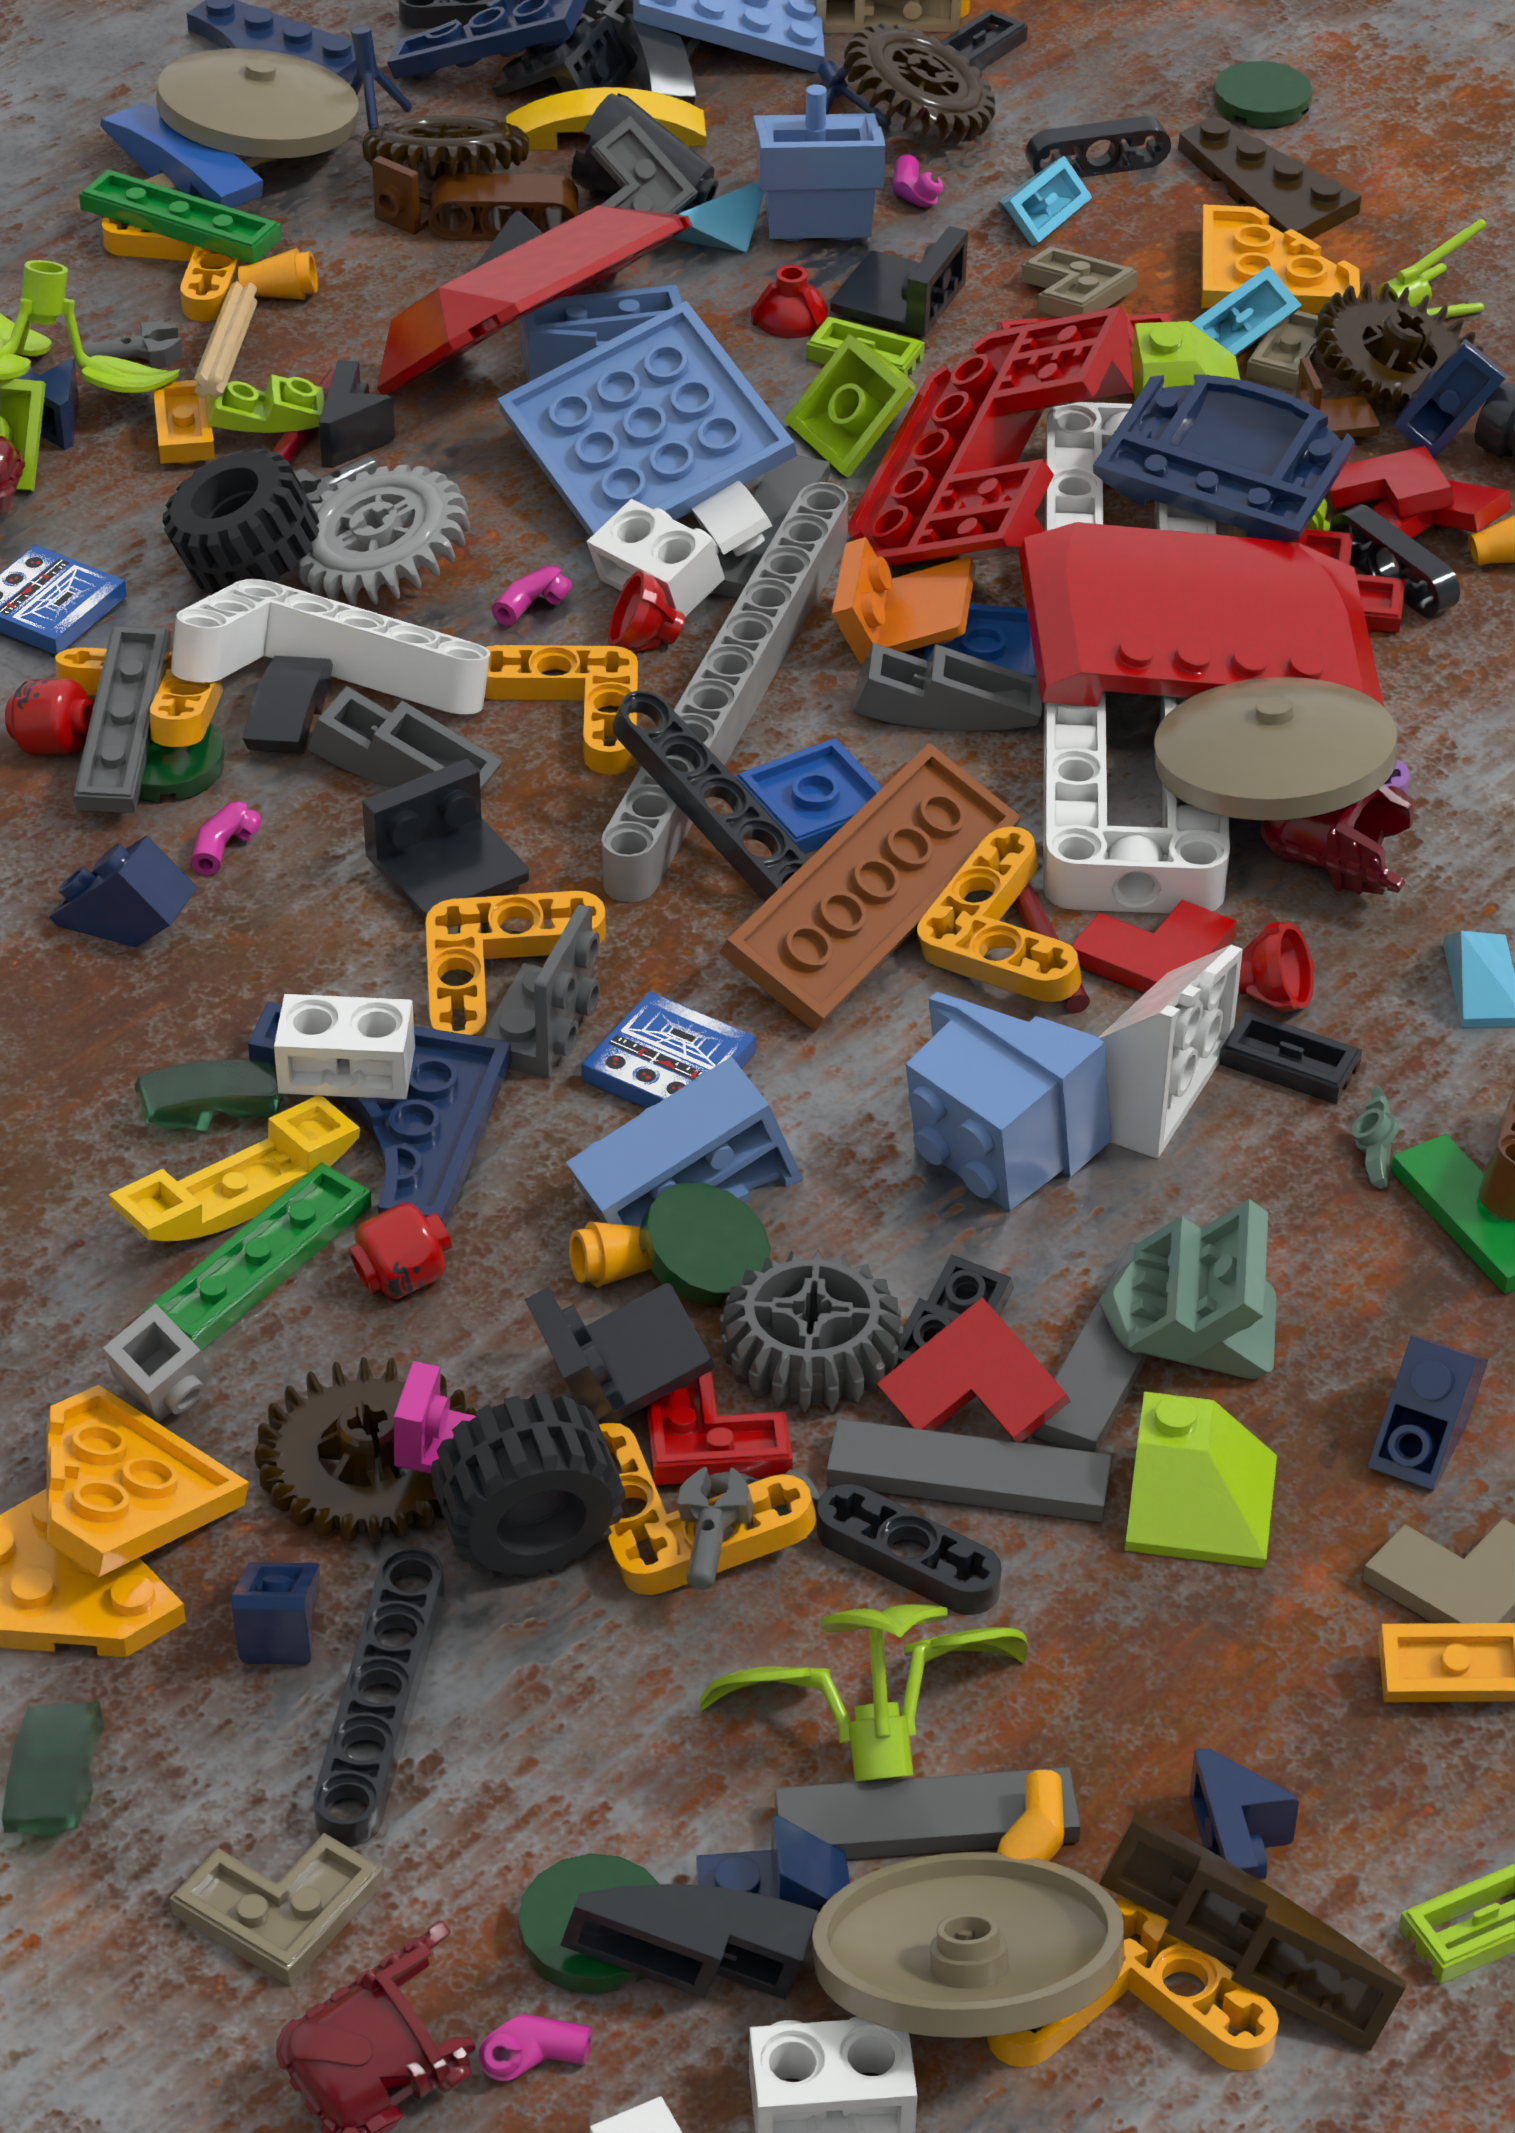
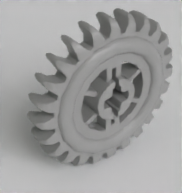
(377, 542)

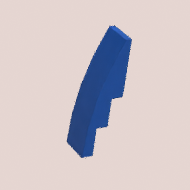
(189, 165)

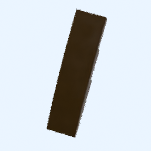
(1255, 1930)

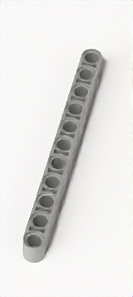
(730, 683)

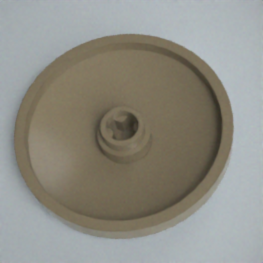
(257, 103)
(1276, 748)
(968, 1945)

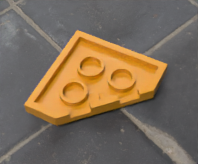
(1241, 244)
(126, 1482)
(57, 1601)

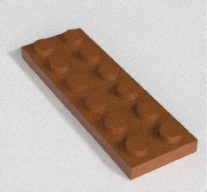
(866, 887)

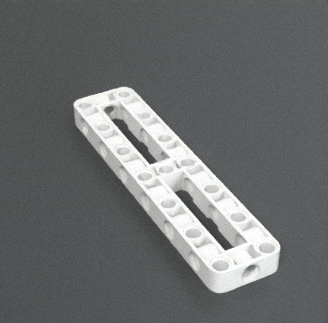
(1083, 857)

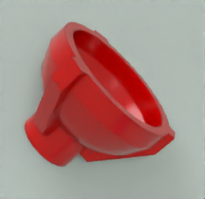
(790, 305)
(643, 616)
(1278, 968)

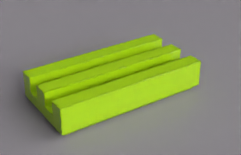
(898, 349)
(1470, 1942)

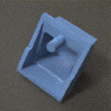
(819, 171)
(1007, 1099)

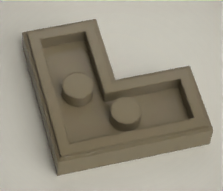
(1076, 282)
(1280, 351)
(1444, 1584)
(283, 1922)

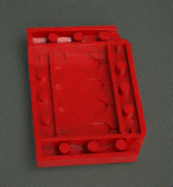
(1187, 613)

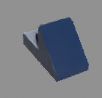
(1449, 398)
(60, 402)
(275, 1612)
(1240, 1811)
(794, 1870)

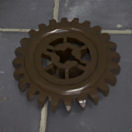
(920, 81)
(447, 144)
(1396, 347)
(353, 1426)

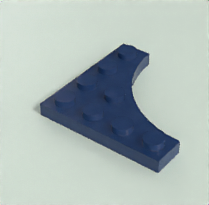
(251, 27)
(501, 29)
(434, 1131)

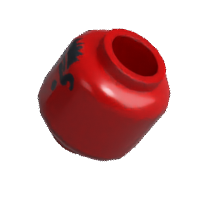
(49, 716)
(392, 1247)

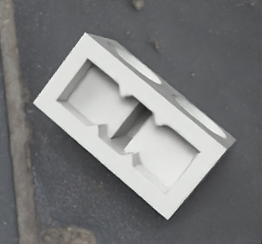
(653, 542)
(344, 1046)
(832, 2088)

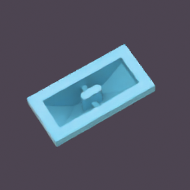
(1046, 200)
(725, 220)
(1249, 312)
(1481, 978)

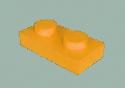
(182, 424)
(1447, 1662)

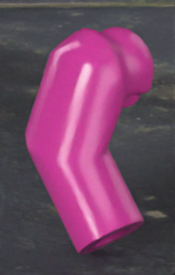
(916, 190)
(526, 589)
(213, 835)
(531, 2040)

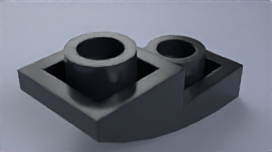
(661, 60)
(286, 704)
(955, 1291)

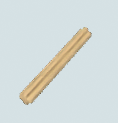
(225, 340)

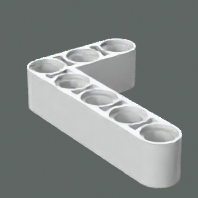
(365, 647)

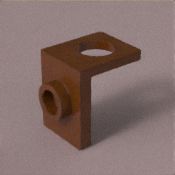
(399, 196)
(1344, 414)

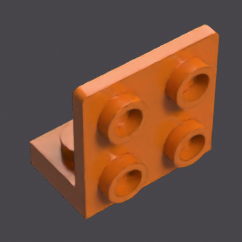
(903, 610)

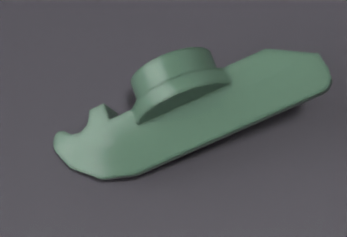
(1374, 1135)

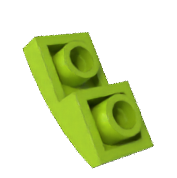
(283, 407)

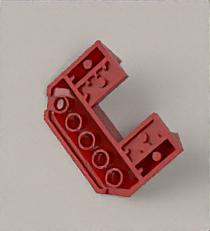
(517, 284)
(953, 466)

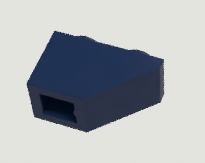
(125, 895)
(1427, 1411)

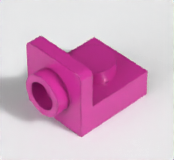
(422, 1419)

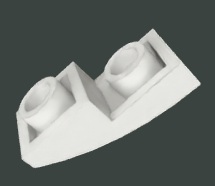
(733, 519)

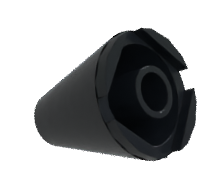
(609, 114)

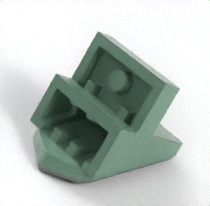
(1199, 1295)

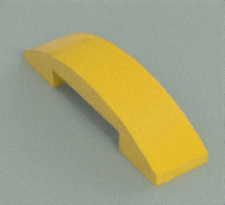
(573, 110)
(241, 1183)

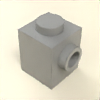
(157, 1364)

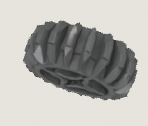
(771, 1321)

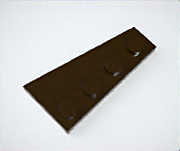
(1268, 179)

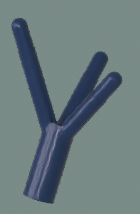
(367, 71)
(837, 86)

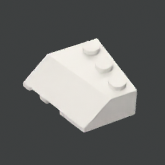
(1169, 1049)

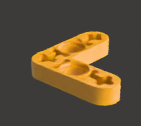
(199, 276)
(595, 675)
(179, 709)
(471, 946)
(1054, 965)
(674, 1538)
(1193, 2016)

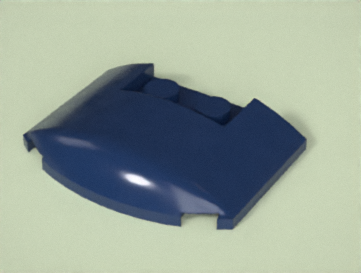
(1226, 454)

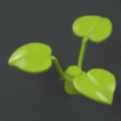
(40, 303)
(879, 1734)

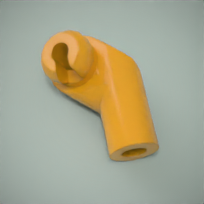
(1041, 1827)

